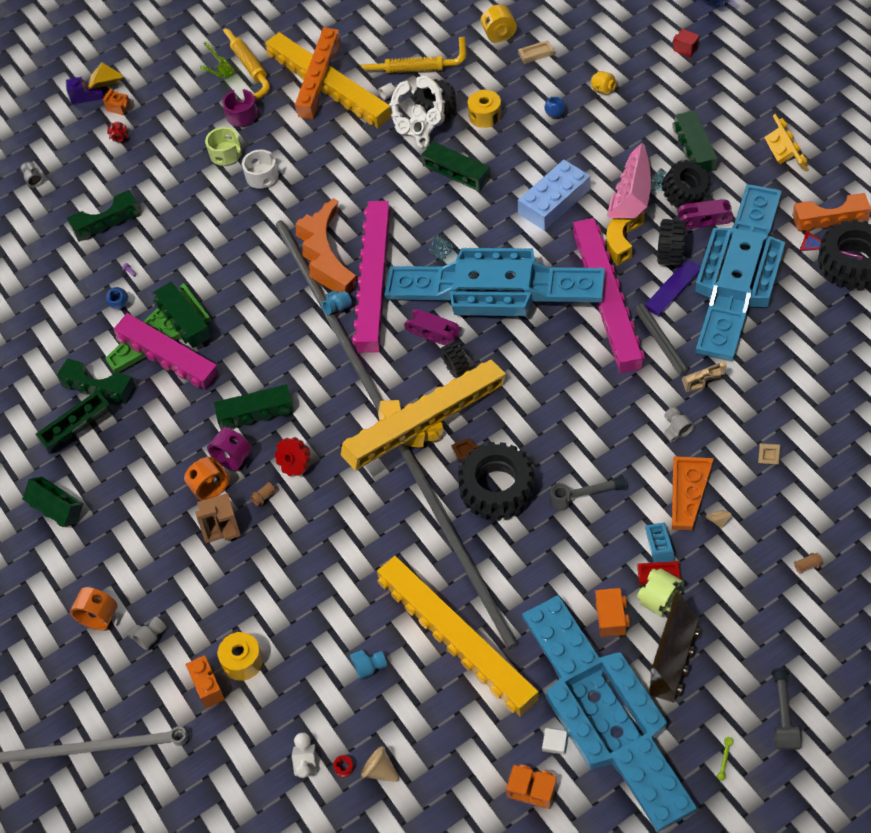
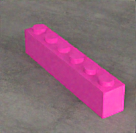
(165, 351)

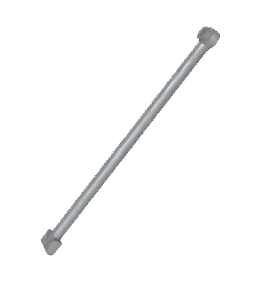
(94, 746)

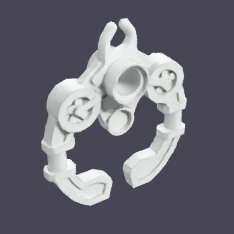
(428, 120)

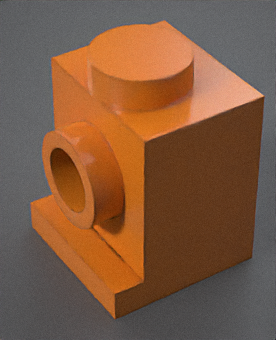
(116, 102)

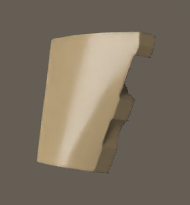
(698, 379)

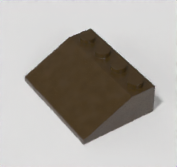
(674, 651)

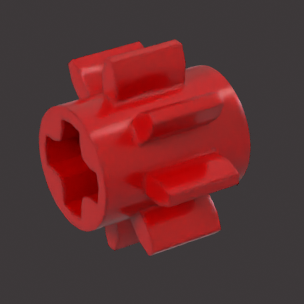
(117, 131)

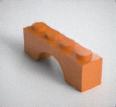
(810, 216)

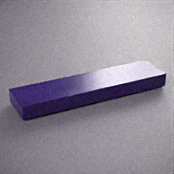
(673, 287)

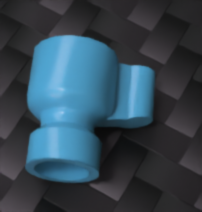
(336, 301)
(366, 665)

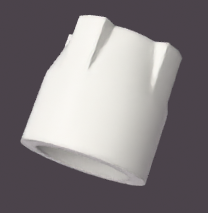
(386, 91)

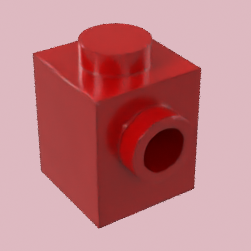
(686, 43)

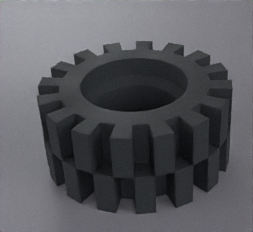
(454, 359)

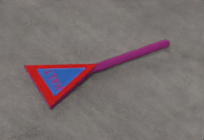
(810, 242)

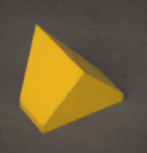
(104, 76)

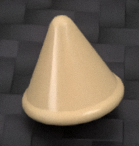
(380, 767)

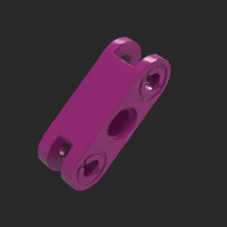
(705, 213)
(432, 327)

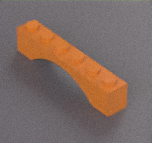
(309, 94)

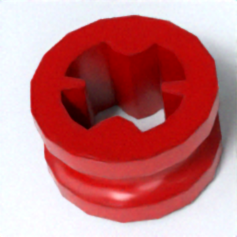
(346, 773)

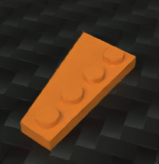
(689, 483)

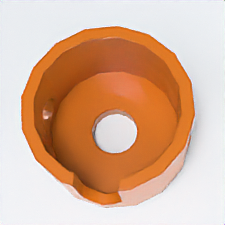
(201, 478)
(87, 602)

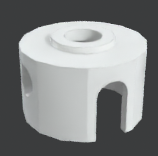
(263, 172)

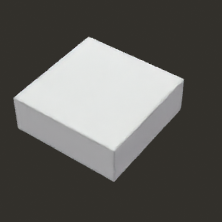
(554, 741)

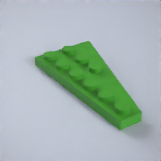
(125, 356)

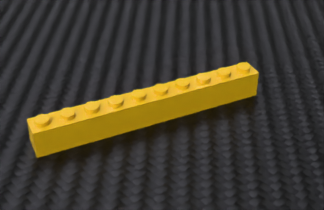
(334, 84)
(422, 414)
(457, 636)

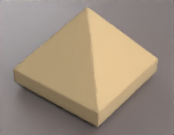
(769, 453)
(719, 518)

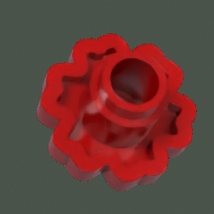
(292, 456)

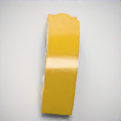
(617, 246)
(434, 433)

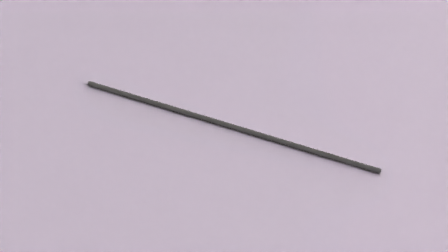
(404, 449)

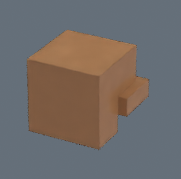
(217, 519)

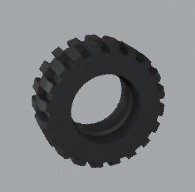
(838, 267)
(496, 458)

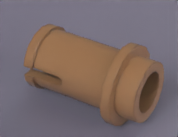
(260, 496)
(807, 563)

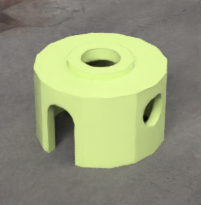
(222, 149)

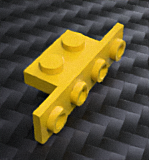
(782, 145)

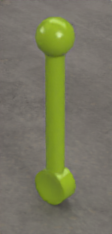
(728, 741)

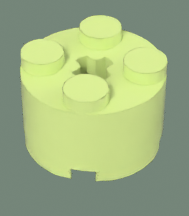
(659, 591)

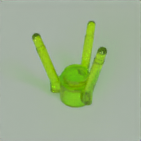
(223, 67)

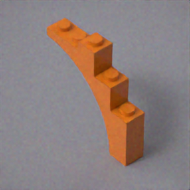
(324, 264)

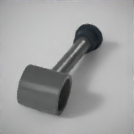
(563, 490)
(785, 736)

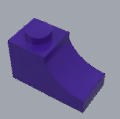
(80, 93)

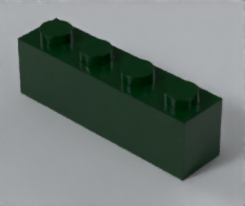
(694, 140)
(456, 166)
(181, 314)
(254, 407)
(73, 421)

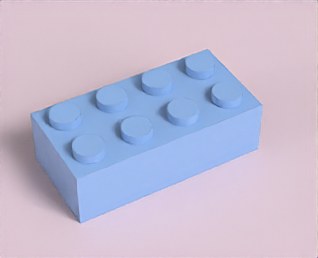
(554, 195)

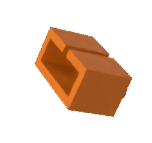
(611, 613)
(205, 682)
(531, 786)

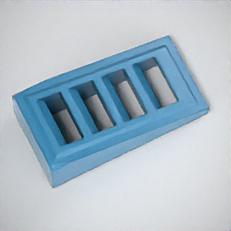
(662, 554)

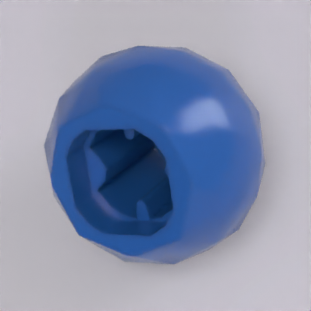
(554, 107)
(117, 298)

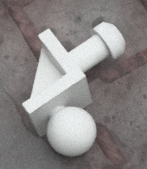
(303, 756)

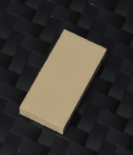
(536, 52)

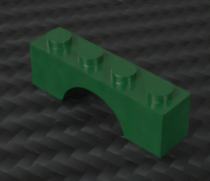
(87, 225)
(115, 387)

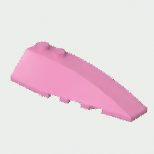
(634, 187)

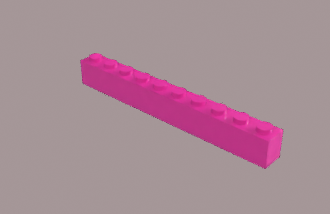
(372, 277)
(611, 309)

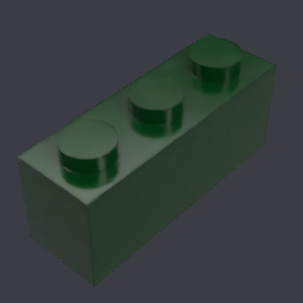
(52, 501)

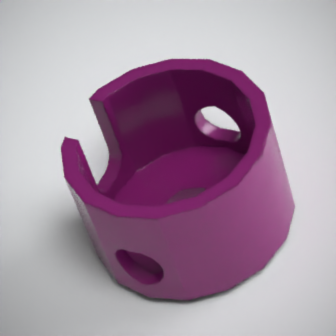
(240, 111)
(225, 442)

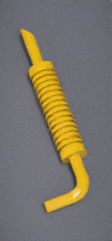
(249, 62)
(419, 64)

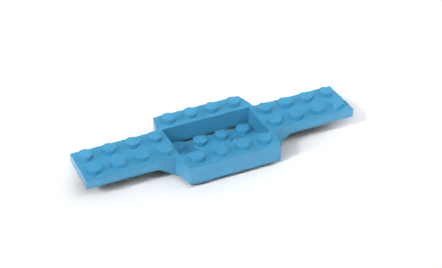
(492, 265)
(733, 295)
(591, 722)

